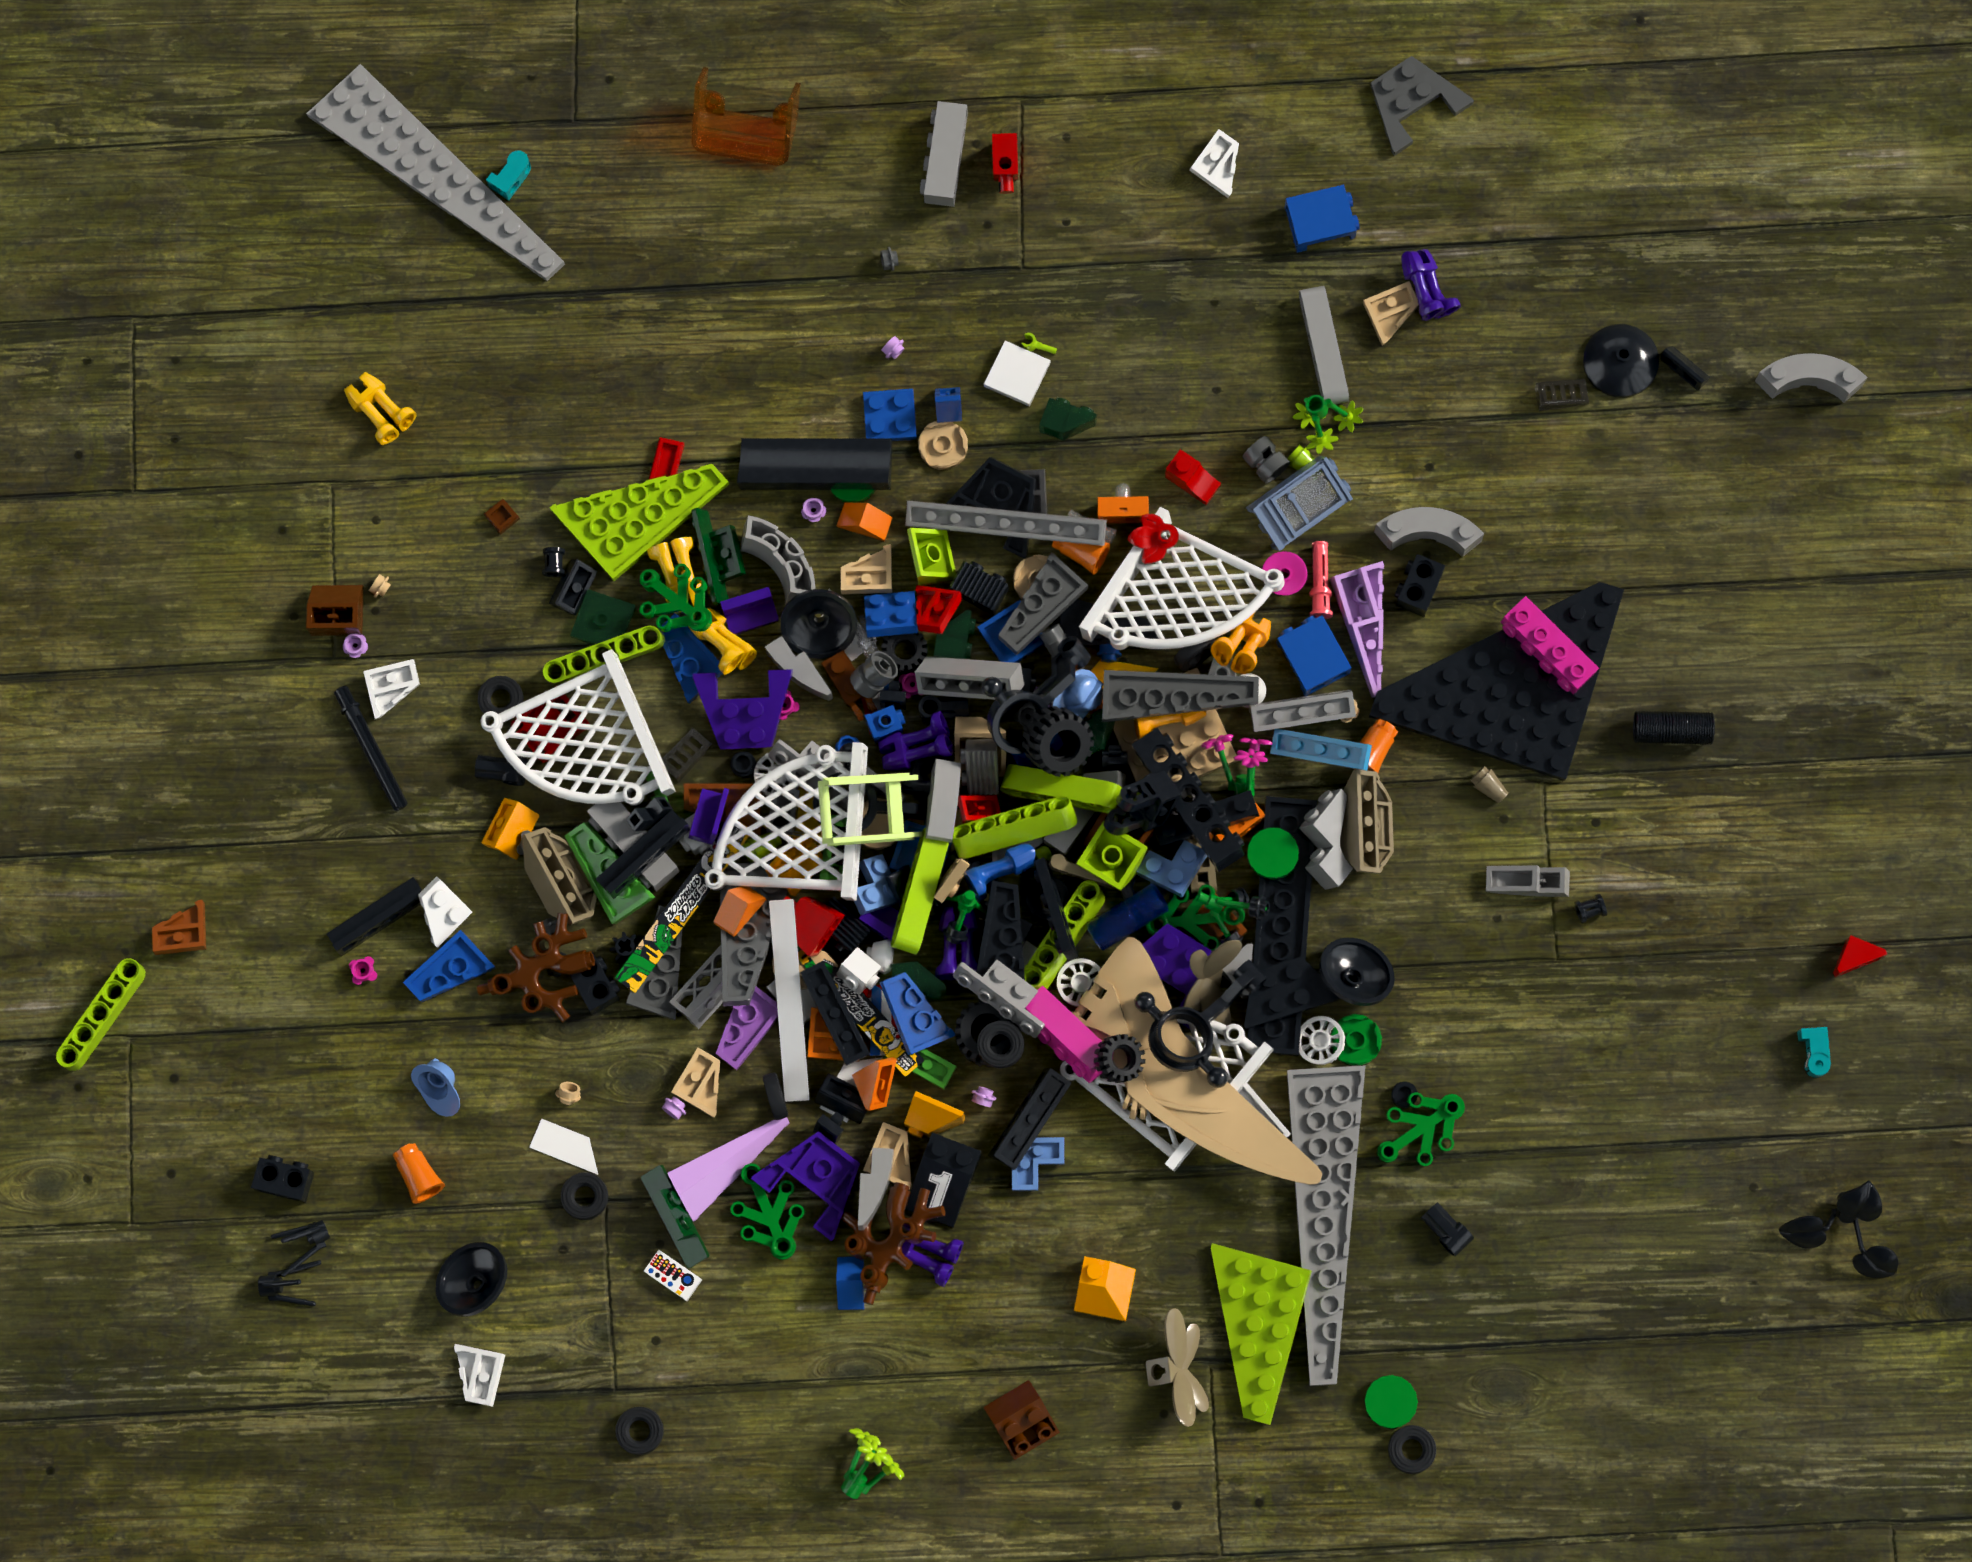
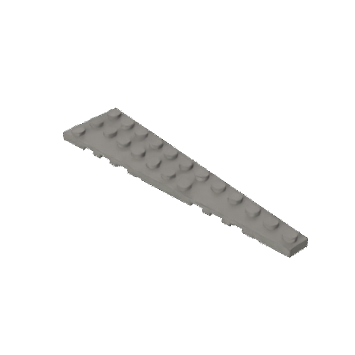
(388, 134)
(1326, 1129)

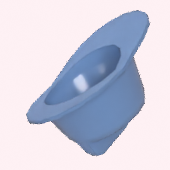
(1082, 695)
(436, 1086)

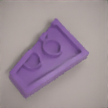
(747, 1028)

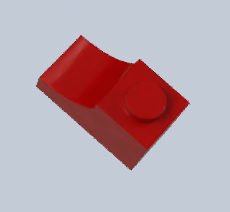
(1192, 477)

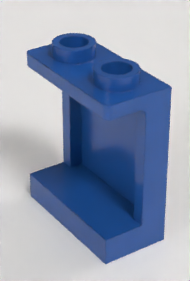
(1321, 216)
(1313, 654)

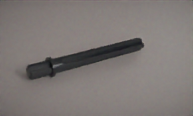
(370, 747)

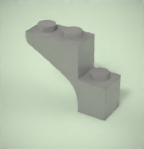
(1324, 829)

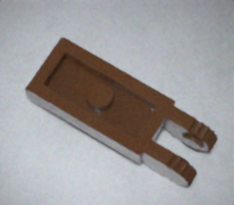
(839, 671)

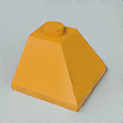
(930, 1116)
(1104, 1289)

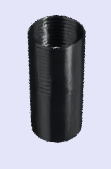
(1673, 727)

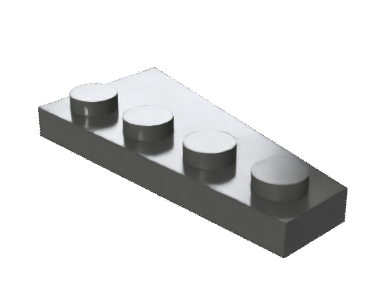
(1045, 600)
(661, 983)

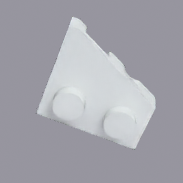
(1217, 163)
(390, 685)
(442, 910)
(479, 1373)

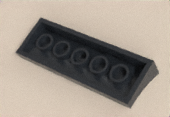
(815, 463)

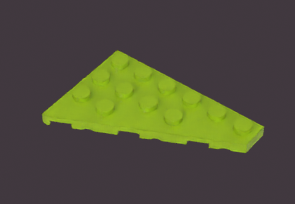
(628, 521)
(1261, 1317)

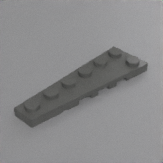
(1159, 694)

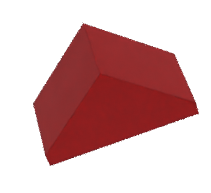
(977, 807)
(1857, 954)

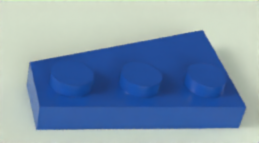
(688, 657)
(448, 968)

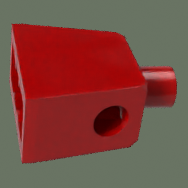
(1005, 153)
(814, 924)

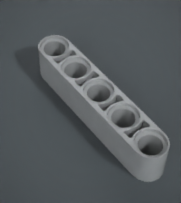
(1323, 344)

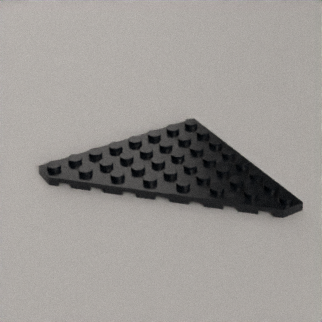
(1499, 696)

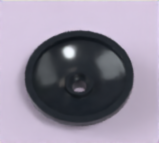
(1617, 375)
(815, 635)
(1356, 971)
(471, 1279)

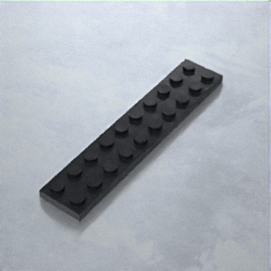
(1285, 929)

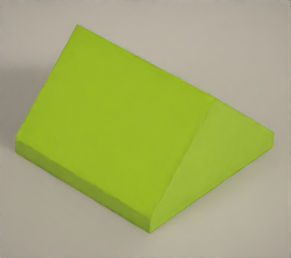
(931, 555)
(1112, 857)

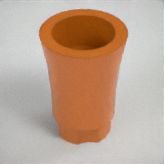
(1086, 555)
(1381, 738)
(417, 1173)

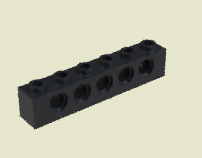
(1220, 853)

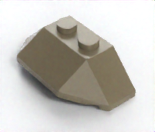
(1367, 823)
(557, 876)

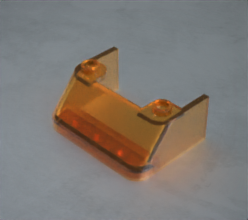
(741, 134)

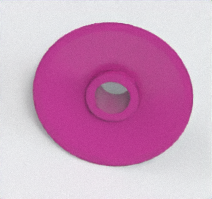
(1293, 565)

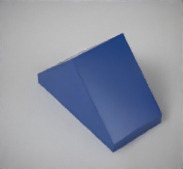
(948, 404)
(849, 1284)

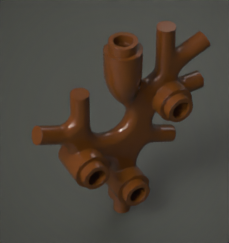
(528, 969)
(903, 1229)

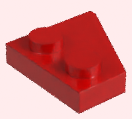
(935, 608)

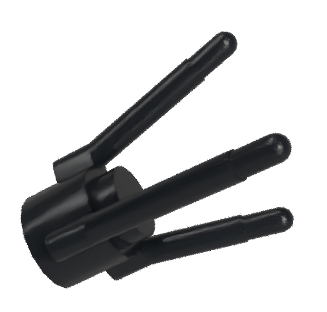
(315, 1233)
(273, 1284)

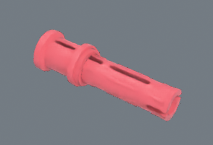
(1320, 592)

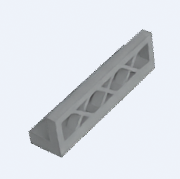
(1302, 710)
(706, 998)

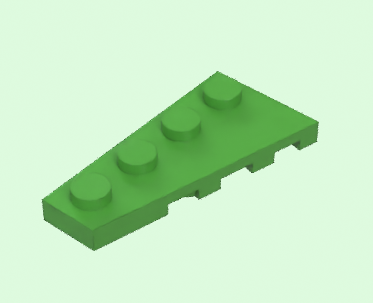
(594, 858)

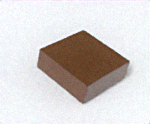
(501, 516)

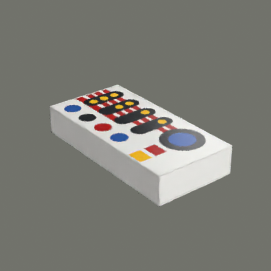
(672, 1275)

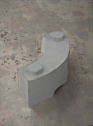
(1813, 370)
(1429, 523)
(780, 553)

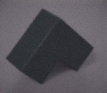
(645, 818)

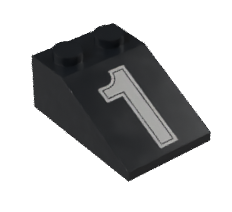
(947, 1173)

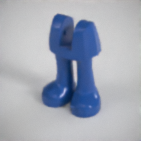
(1015, 861)

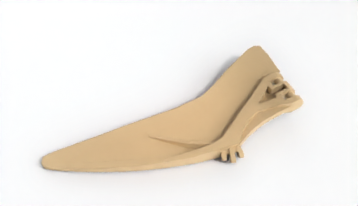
(1183, 1100)

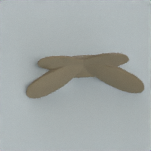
(1209, 975)
(1182, 1347)

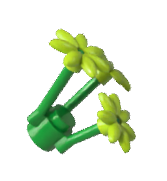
(1316, 409)
(855, 1480)

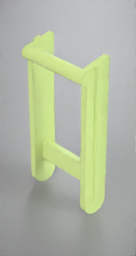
(894, 809)

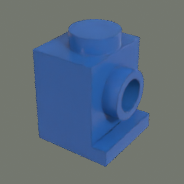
(880, 731)

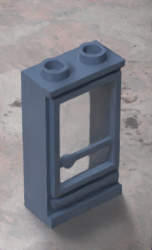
(1300, 501)

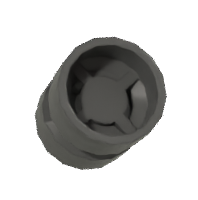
(1266, 460)
(874, 674)

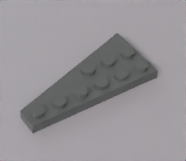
(746, 952)

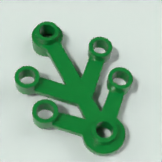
(677, 602)
(1191, 920)
(1424, 1125)
(770, 1216)

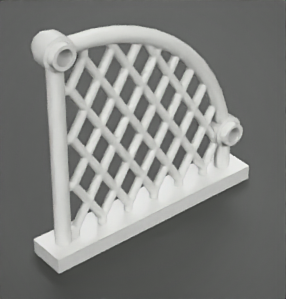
(1132, 564)
(611, 670)
(848, 880)
(1176, 1151)

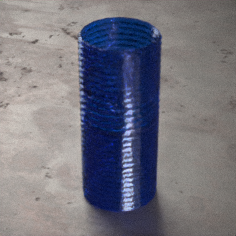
(1121, 922)

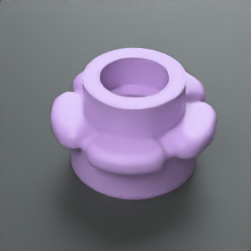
(893, 348)
(813, 503)
(353, 639)
(983, 1096)
(674, 1107)

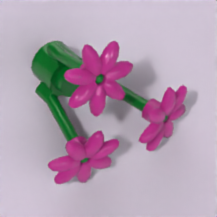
(1243, 782)

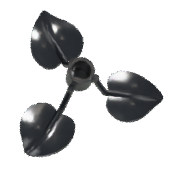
(1855, 1204)

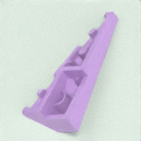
(1361, 606)
(710, 1174)

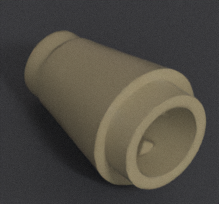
(1489, 784)

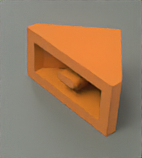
(864, 520)
(738, 908)
(875, 1083)

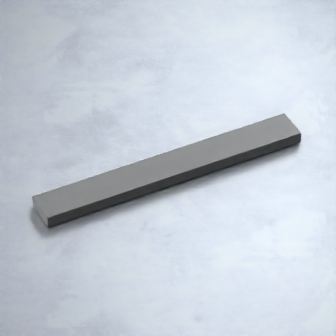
(1006, 523)

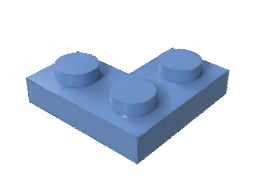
(1173, 874)
(876, 893)
(1041, 1152)

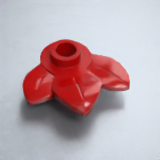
(1149, 538)

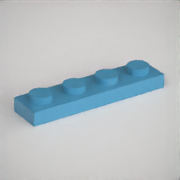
(1321, 749)

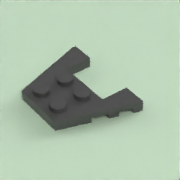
(1407, 90)

